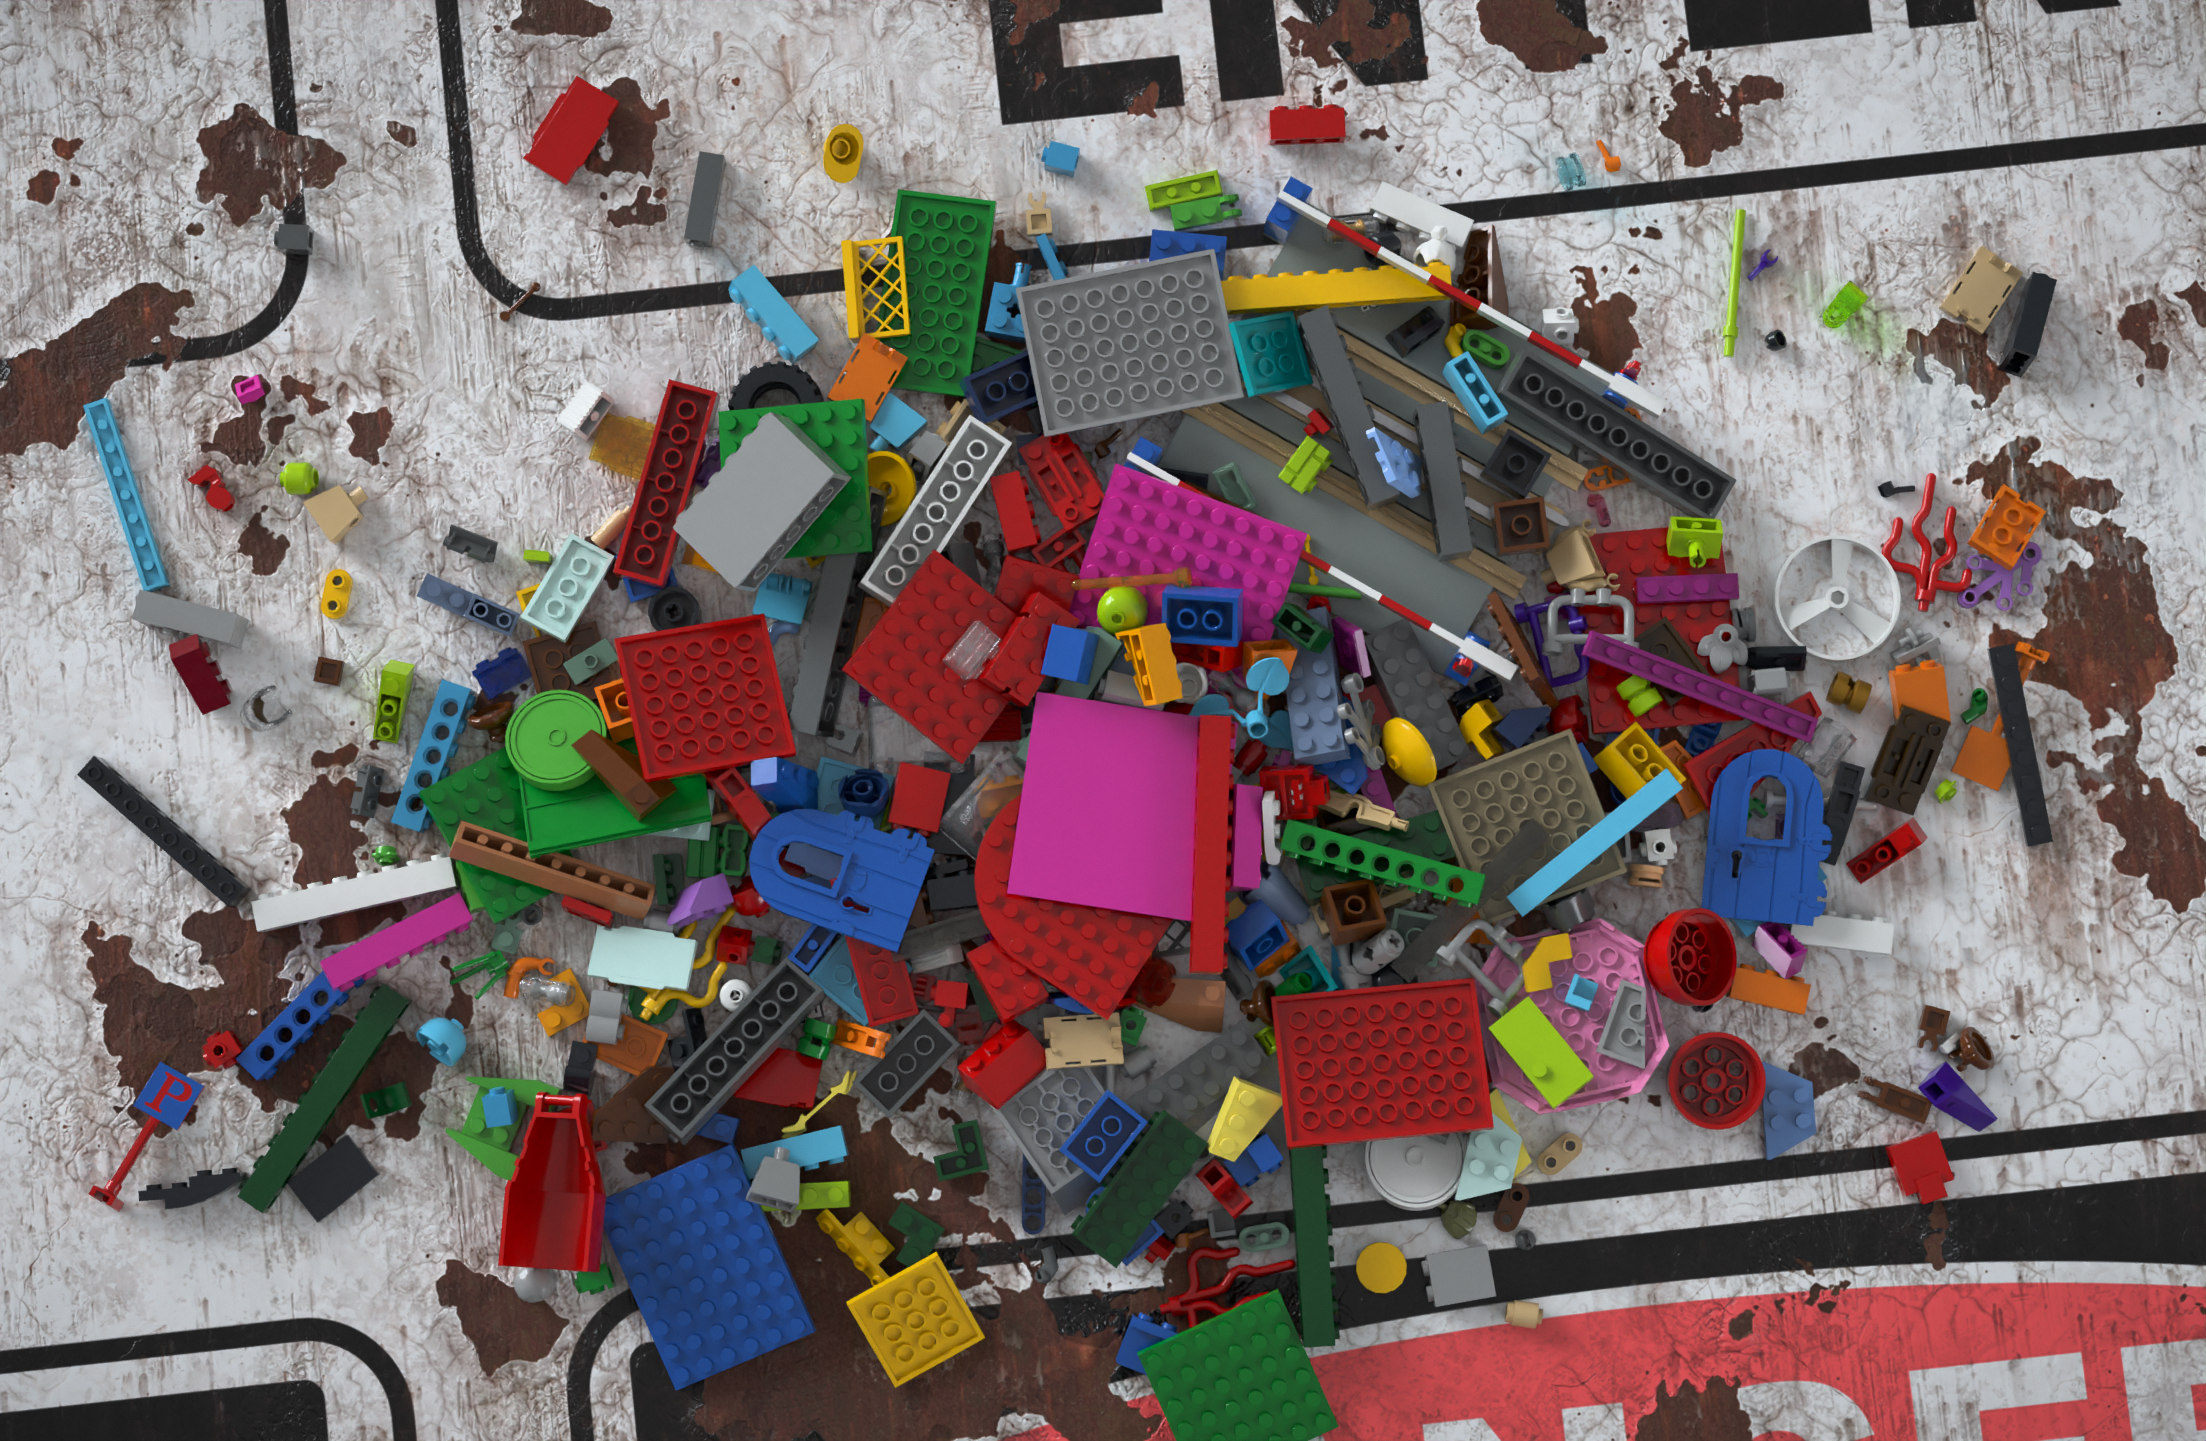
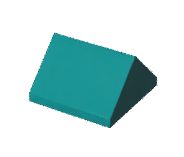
(1311, 965)

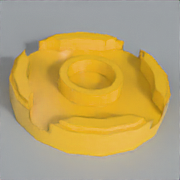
(1381, 1267)

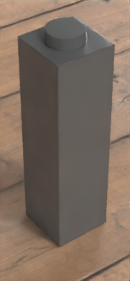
(704, 200)

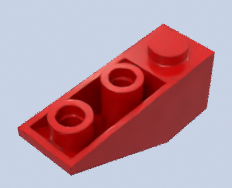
(1887, 850)

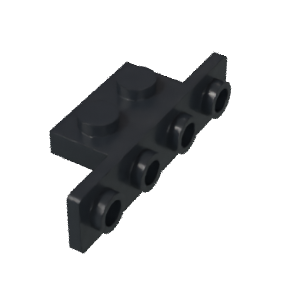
(683, 1047)

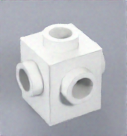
(1559, 325)
(1667, 847)

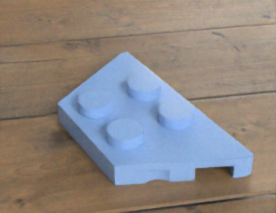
(1398, 464)

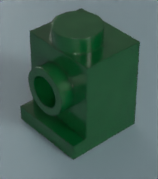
(767, 950)

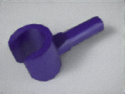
(1764, 263)

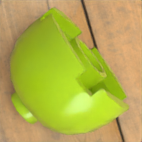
(1122, 609)

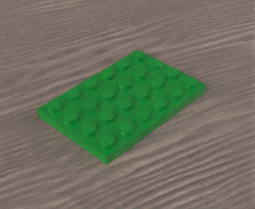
(490, 798)

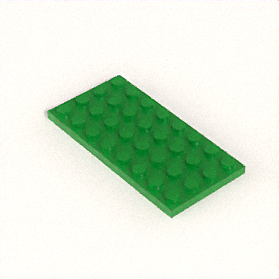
(945, 277)

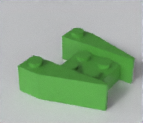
(495, 1144)

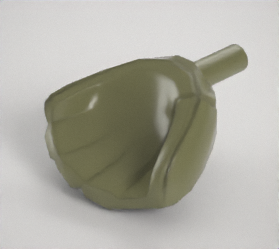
(1458, 1217)

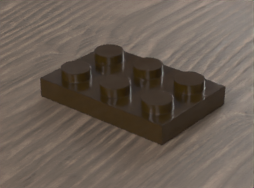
(1667, 643)

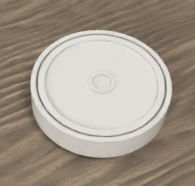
(1415, 1170)

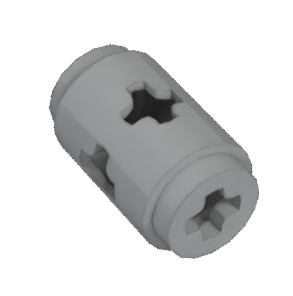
(1378, 952)

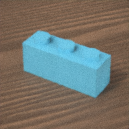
(1474, 392)

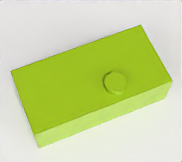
(1541, 1053)

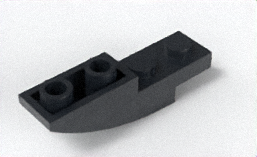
(1841, 806)
(200, 1189)

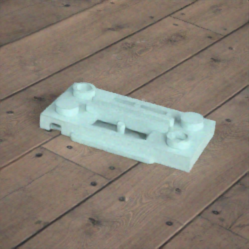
(642, 958)

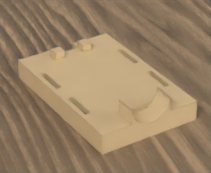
(1981, 290)
(1082, 1041)

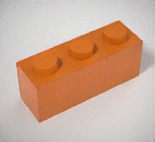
(1769, 990)

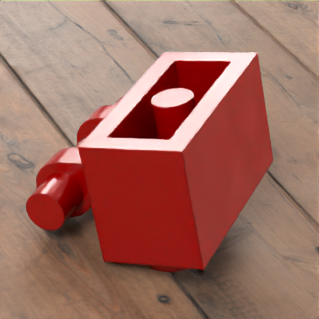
(952, 997)

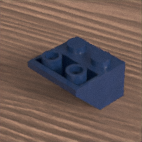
(1518, 726)

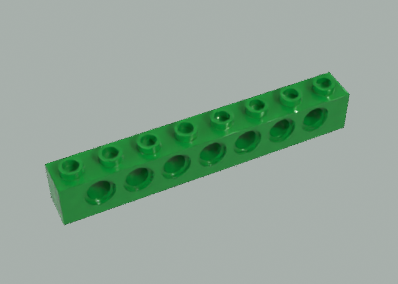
(1296, 832)

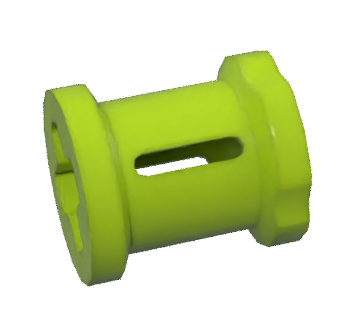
(1267, 1039)

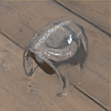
(263, 710)

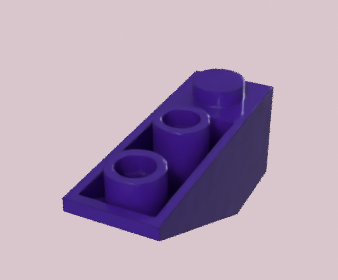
(1953, 1096)

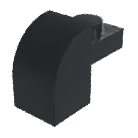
(580, 1070)

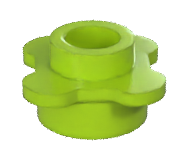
(1946, 791)

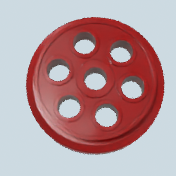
(1691, 957)
(1749, 1082)

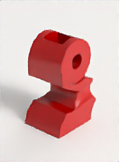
(217, 495)

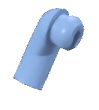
(781, 627)

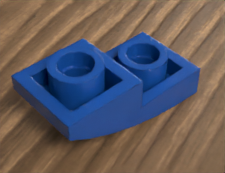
(1702, 738)

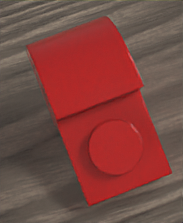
(1224, 1188)

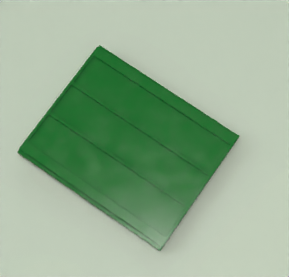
(595, 815)

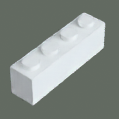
(1418, 215)
(1846, 933)

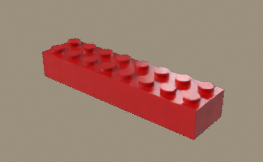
(666, 483)

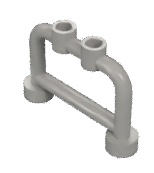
(1578, 598)
(1512, 951)

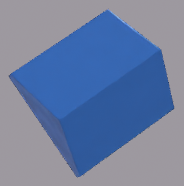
(1070, 654)

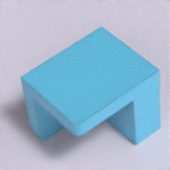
(1581, 993)

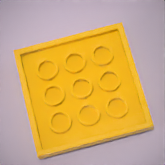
(915, 1319)

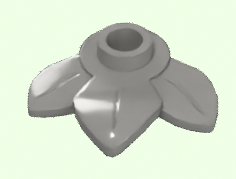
(1723, 652)

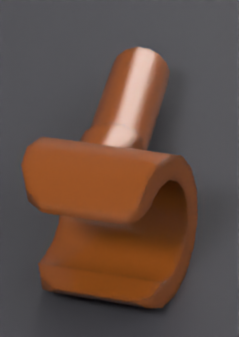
(1182, 1239)

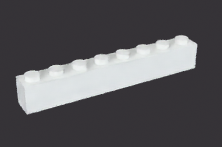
(355, 894)

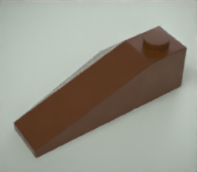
(1481, 279)
(622, 774)

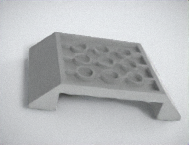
(1044, 1118)

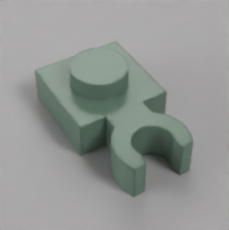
(507, 936)

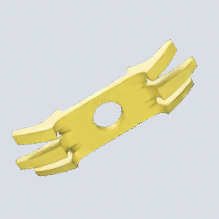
(800, 1126)

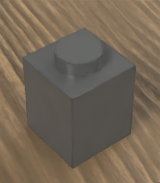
(294, 239)

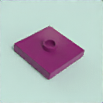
(1351, 647)

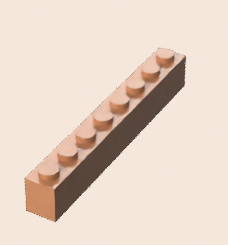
(552, 871)

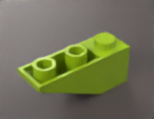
(393, 700)

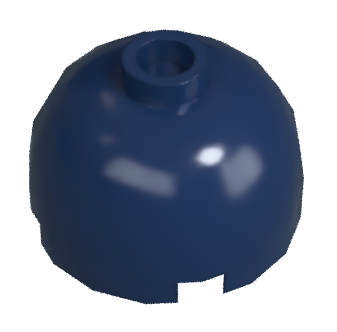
(864, 793)

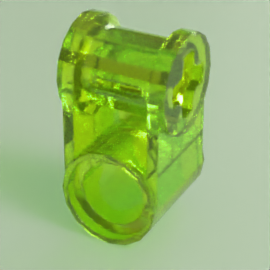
(1845, 303)

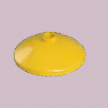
(893, 471)
(1408, 752)

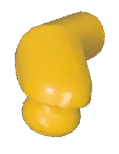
(1454, 338)

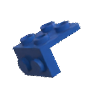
(1139, 1335)

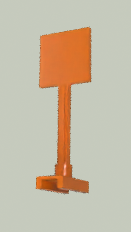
(1985, 753)

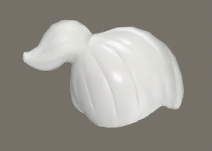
(1436, 250)
(1193, 682)

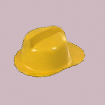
(843, 153)

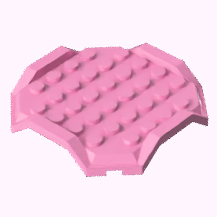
(1600, 956)

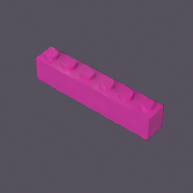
(396, 942)

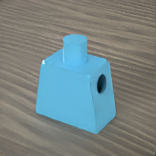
(895, 424)

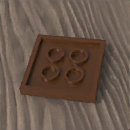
(547, 657)

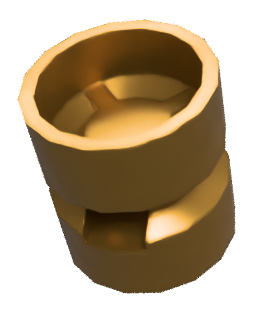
(1849, 692)

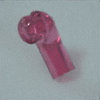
(1601, 509)

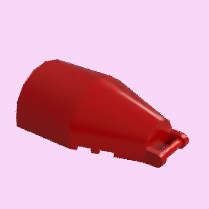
(555, 1193)

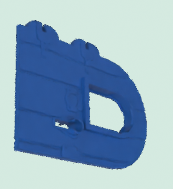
(876, 873)
(1774, 875)

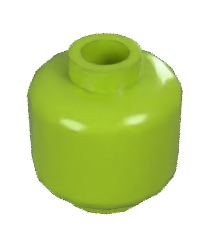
(299, 478)

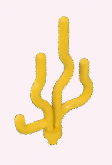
(657, 998)

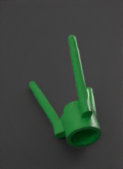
(493, 962)

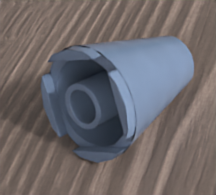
(1278, 895)

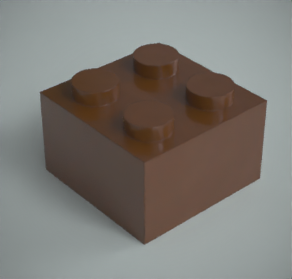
(1520, 526)
(1352, 911)

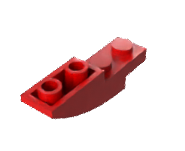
(740, 799)

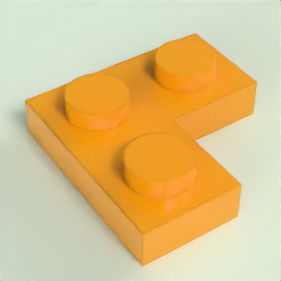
(559, 1018)

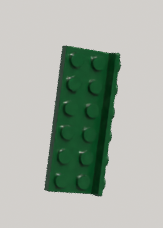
(1138, 1187)

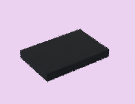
(333, 1178)

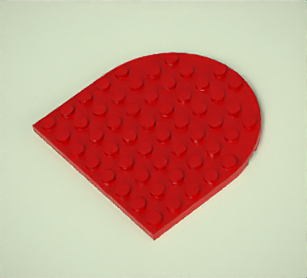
(1071, 946)

